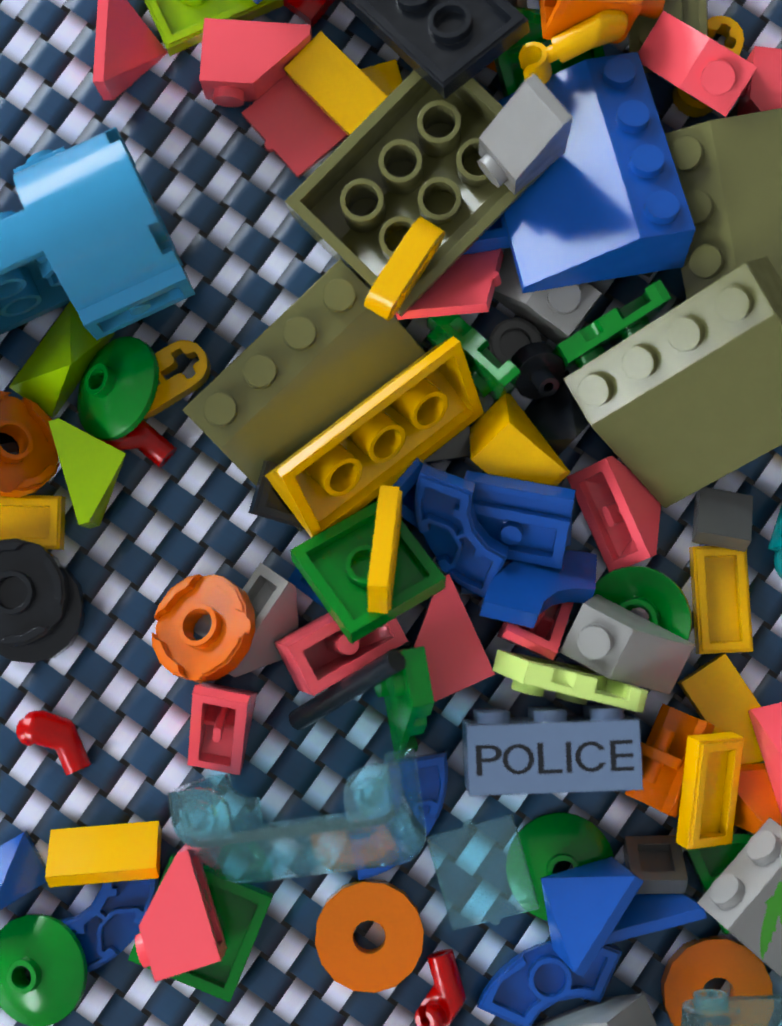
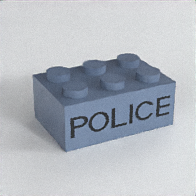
(551, 751)

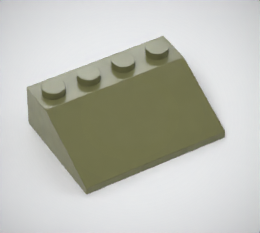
(402, 164)
(733, 193)
(302, 373)
(693, 386)

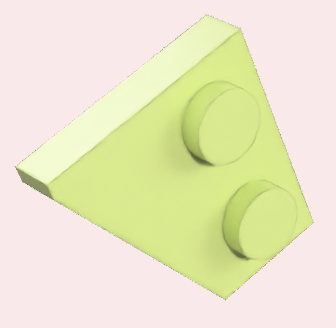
(568, 681)

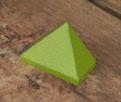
(58, 362)
(89, 470)

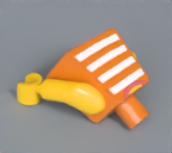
(579, 27)

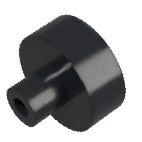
(540, 370)

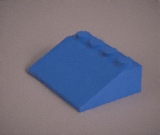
(613, 194)

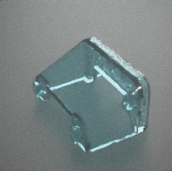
(379, 826)

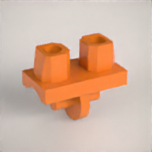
(665, 757)

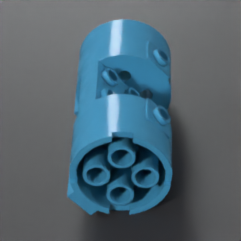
(86, 241)

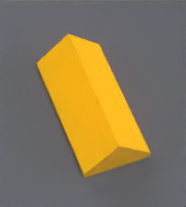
(379, 439)

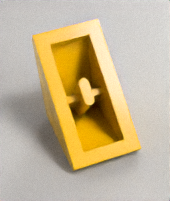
(512, 447)

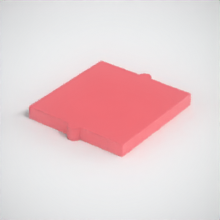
(293, 126)
(462, 289)

